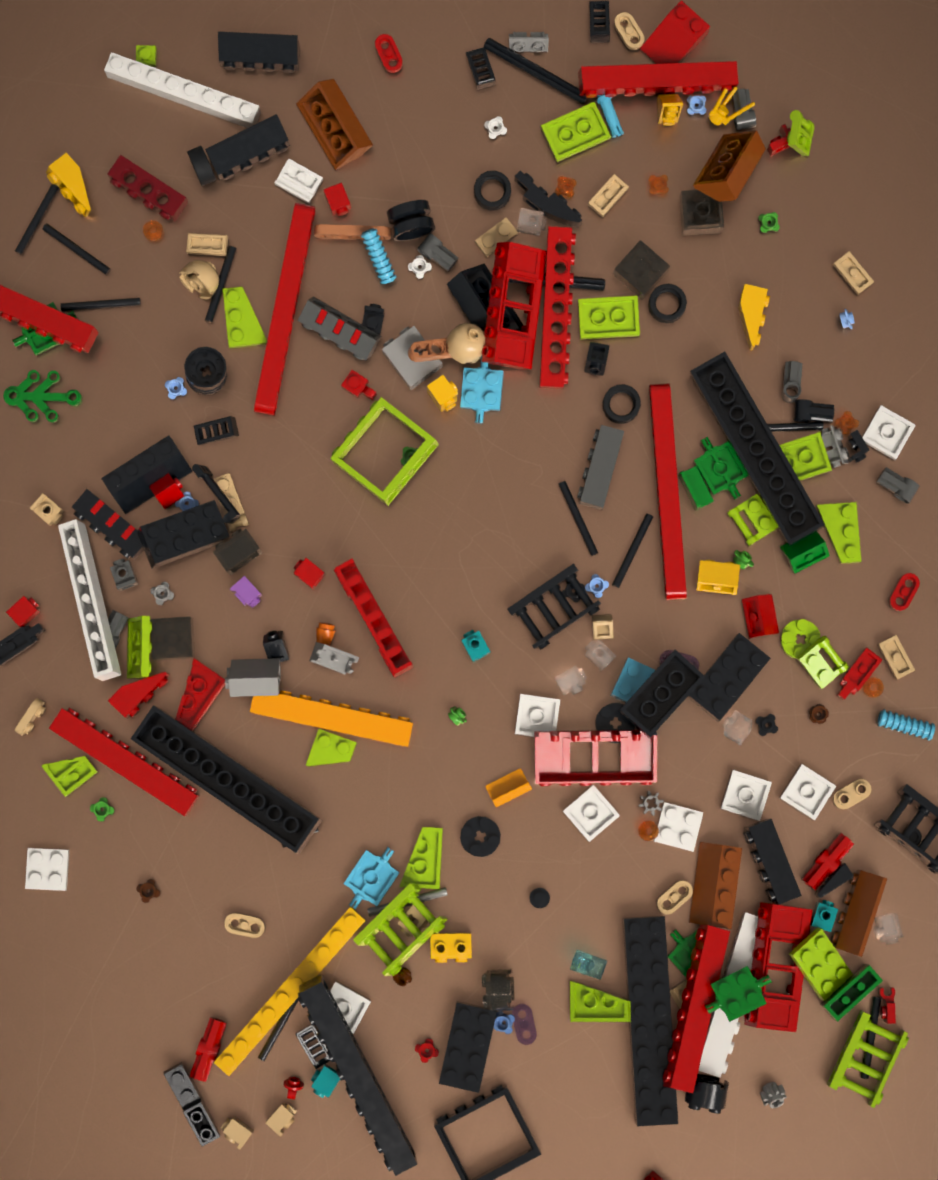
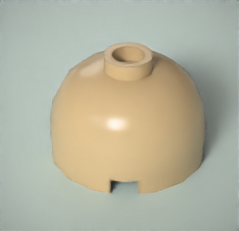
(201, 277)
(466, 343)

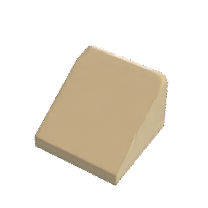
(602, 626)

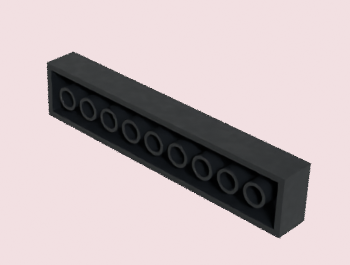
(757, 449)
(226, 779)
(650, 1019)
(358, 1075)

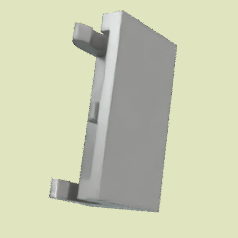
(333, 658)

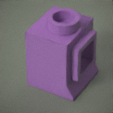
(246, 592)

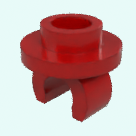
(293, 1084)

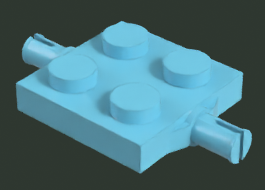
(482, 390)
(371, 878)

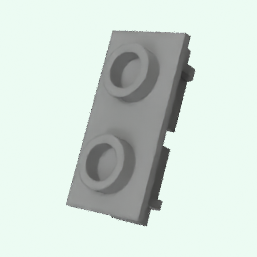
(535, 43)
(838, 453)

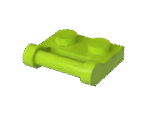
(800, 138)
(758, 516)
(818, 667)

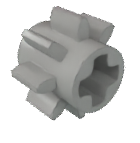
(656, 802)
(773, 1095)

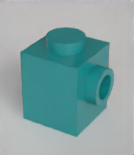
(475, 645)
(824, 915)
(325, 1081)

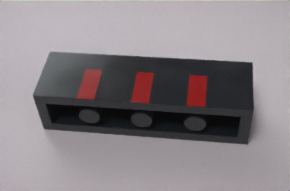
(109, 523)

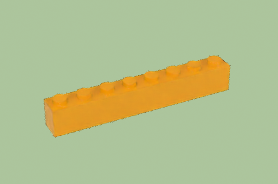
(334, 718)

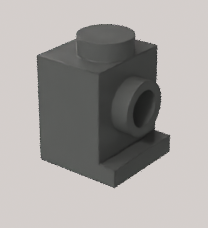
(126, 581)

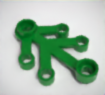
(38, 396)

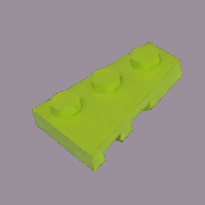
(241, 320)
(843, 530)
(425, 861)
(596, 1005)

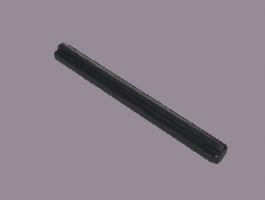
(534, 69)

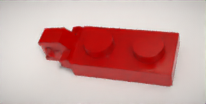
(859, 673)

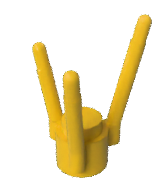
(719, 113)

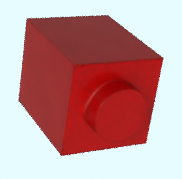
(337, 199)
(167, 490)
(308, 573)
(23, 611)

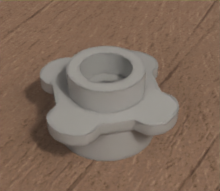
(156, 591)

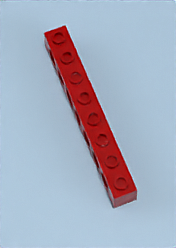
(556, 236)

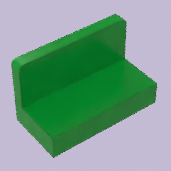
(695, 488)
(805, 552)

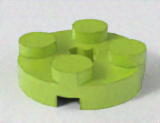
(789, 638)

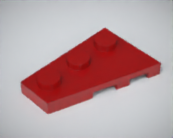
(200, 693)

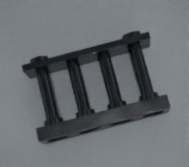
(536, 598)
(924, 809)

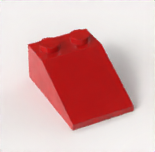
(675, 36)

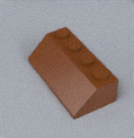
(334, 123)
(730, 165)
(715, 885)
(859, 912)

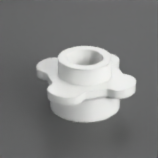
(501, 130)
(414, 266)

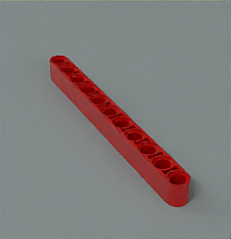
(284, 309)
(667, 491)

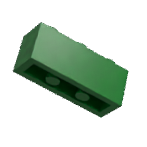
(851, 992)

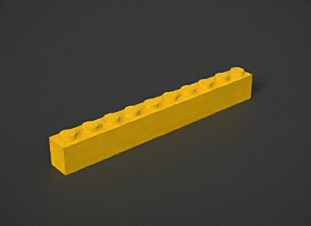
(289, 990)

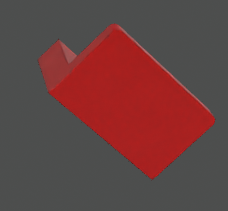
(760, 615)

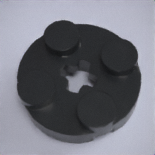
(607, 714)
(491, 839)

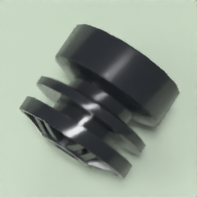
(202, 360)

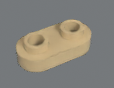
(630, 31)
(26, 723)
(852, 794)
(676, 899)
(244, 926)

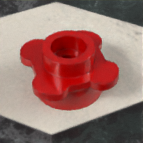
(428, 1044)

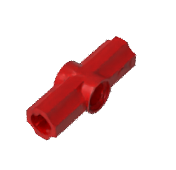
(827, 861)
(208, 1049)

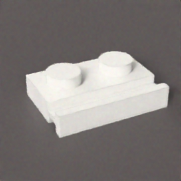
(298, 181)

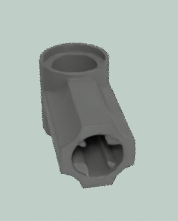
(748, 118)
(433, 249)
(792, 380)
(903, 488)
(117, 622)

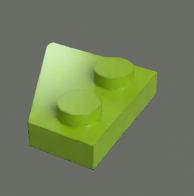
(330, 749)
(70, 773)

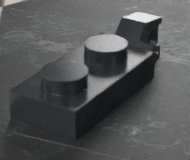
(19, 642)

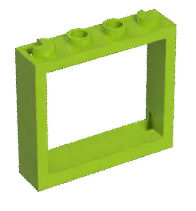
(408, 469)

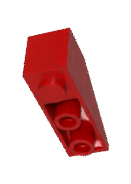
(131, 696)

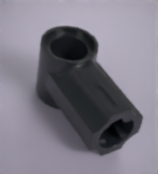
(808, 411)

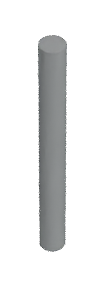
(423, 897)

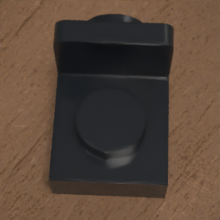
(373, 317)
(596, 358)
(857, 443)
(275, 646)

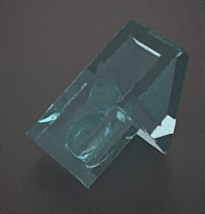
(588, 964)

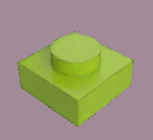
(146, 54)

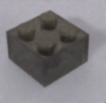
(700, 214)
(641, 270)
(237, 551)
(172, 638)

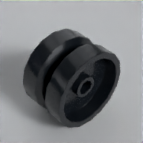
(410, 220)

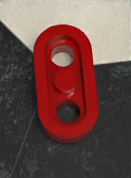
(388, 54)
(904, 592)

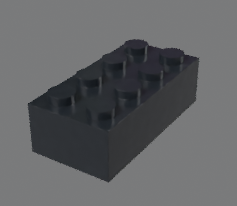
(183, 534)
(729, 677)
(661, 693)
(772, 861)
(467, 1047)

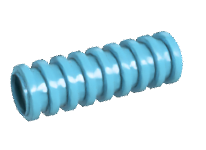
(378, 256)
(906, 724)

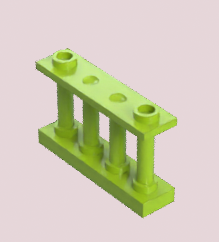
(381, 923)
(847, 1060)

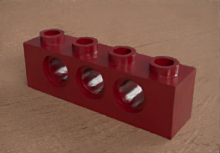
(123, 168)

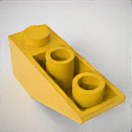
(669, 109)
(68, 178)
(751, 307)

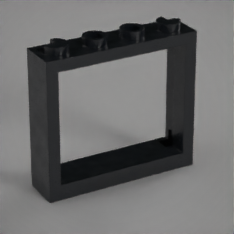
(479, 1102)

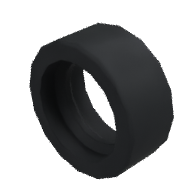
(201, 165)
(488, 175)
(672, 289)
(621, 389)

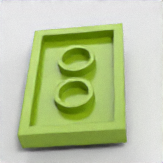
(575, 132)
(608, 317)
(807, 456)
(138, 647)
(820, 964)

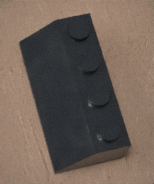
(258, 51)
(248, 147)
(472, 292)
(131, 481)

